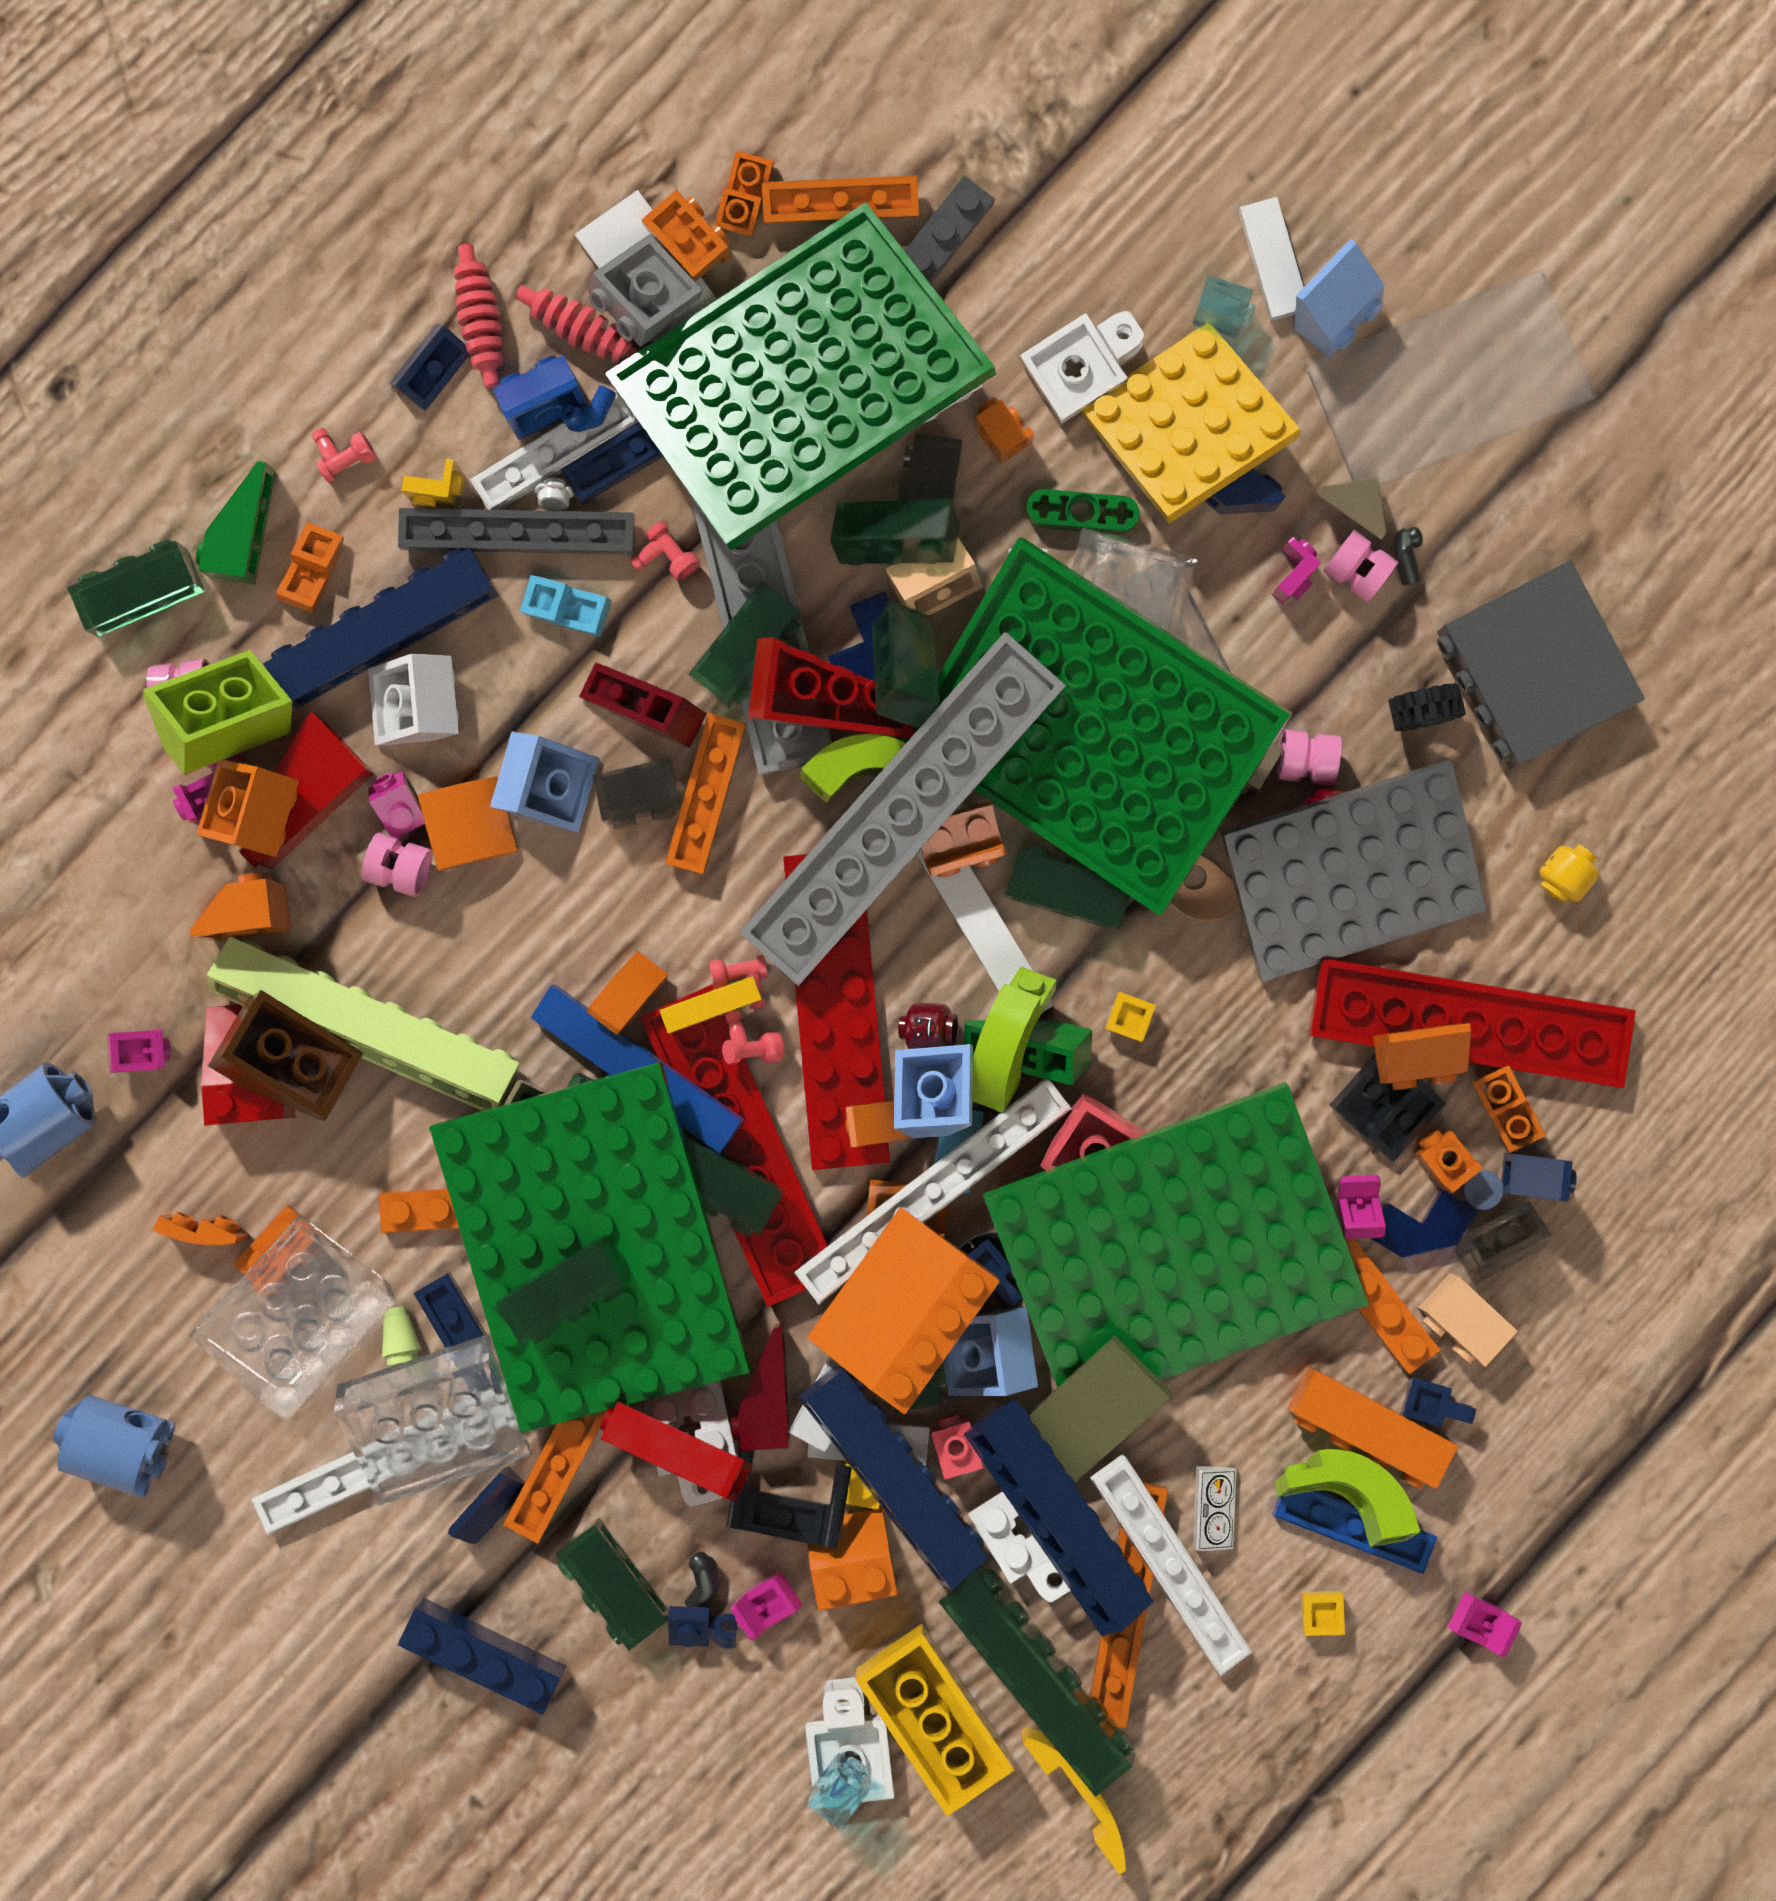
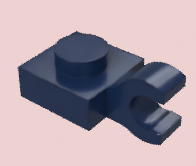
(990, 1258)
(1431, 1403)
(696, 1627)

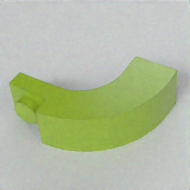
(848, 760)
(1006, 1035)
(1366, 1484)

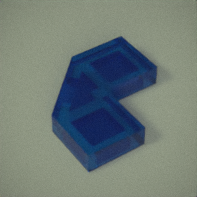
(860, 656)
(1439, 1228)

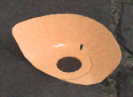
(1211, 901)

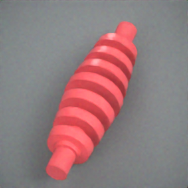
(478, 315)
(577, 323)

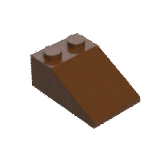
(285, 1057)

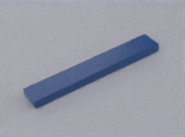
(614, 1054)

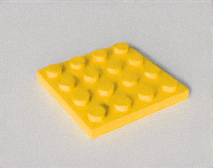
(1190, 422)

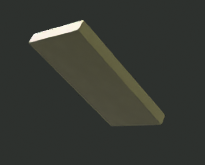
(1098, 1407)

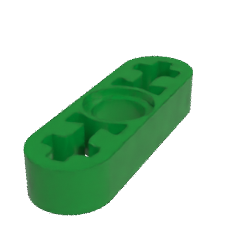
(1094, 500)

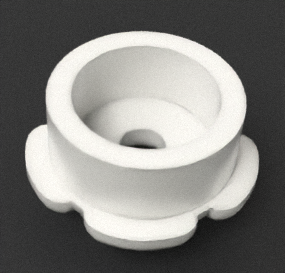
(553, 494)

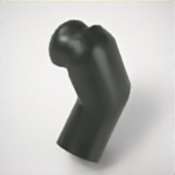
(1407, 565)
(706, 1579)

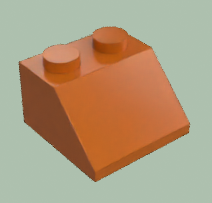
(248, 807)
(245, 909)
(1423, 1054)
(859, 1568)

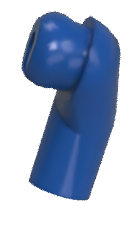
(590, 416)

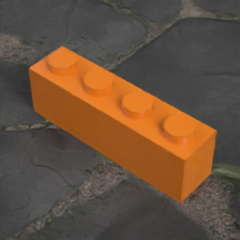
(1372, 1428)

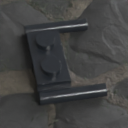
(792, 1516)

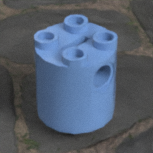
(43, 1116)
(112, 1445)

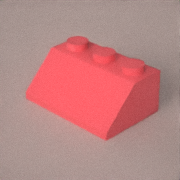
(1086, 1130)

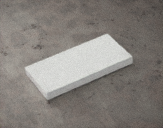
(620, 230)

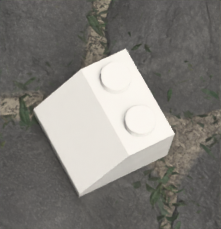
(413, 699)

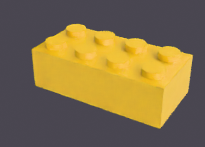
(934, 1719)

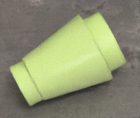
(399, 1337)

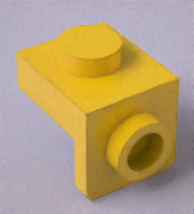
(429, 492)

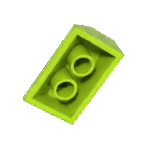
(218, 711)

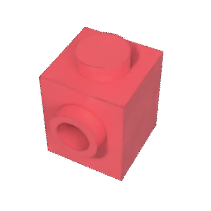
(953, 1448)

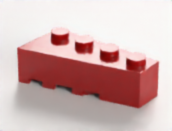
(814, 693)

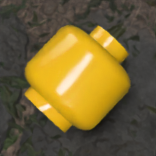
(1569, 873)

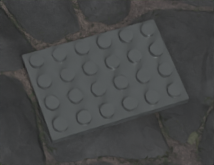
(1354, 870)

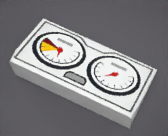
(1214, 1508)

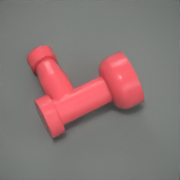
(335, 462)
(660, 541)
(723, 974)
(767, 1047)

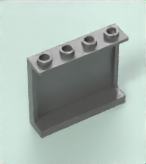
(1539, 665)

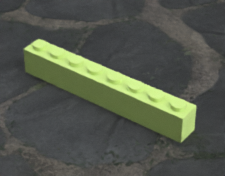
(379, 1030)

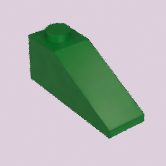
(237, 533)
(1053, 1050)

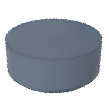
(1483, 1190)

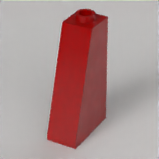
(326, 776)
(675, 1451)

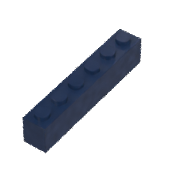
(382, 627)
(893, 1476)
(1059, 1518)

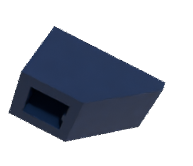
(1248, 495)
(1538, 1177)

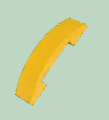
(1107, 1832)

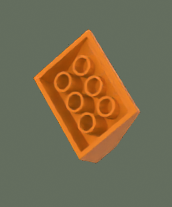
(903, 1310)

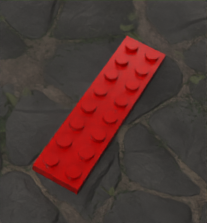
(1506, 1025)
(839, 1046)
(793, 1230)

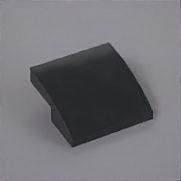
(1385, 1115)

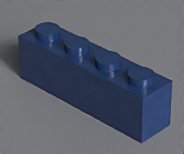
(482, 1655)

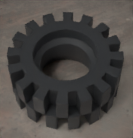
(1427, 707)

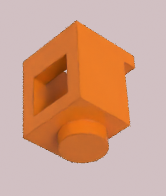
(1002, 429)
(1431, 1154)

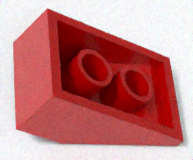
(222, 1098)

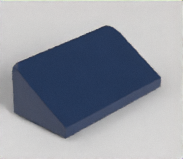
(430, 366)
(487, 1507)

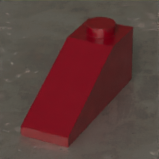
(643, 704)
(764, 1410)

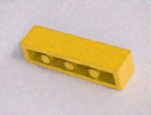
(711, 1005)

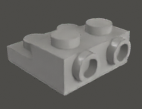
(642, 290)

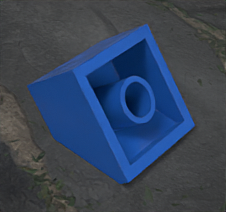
(538, 396)

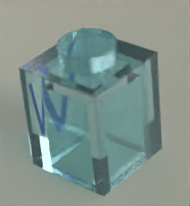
(1224, 306)
(840, 1789)

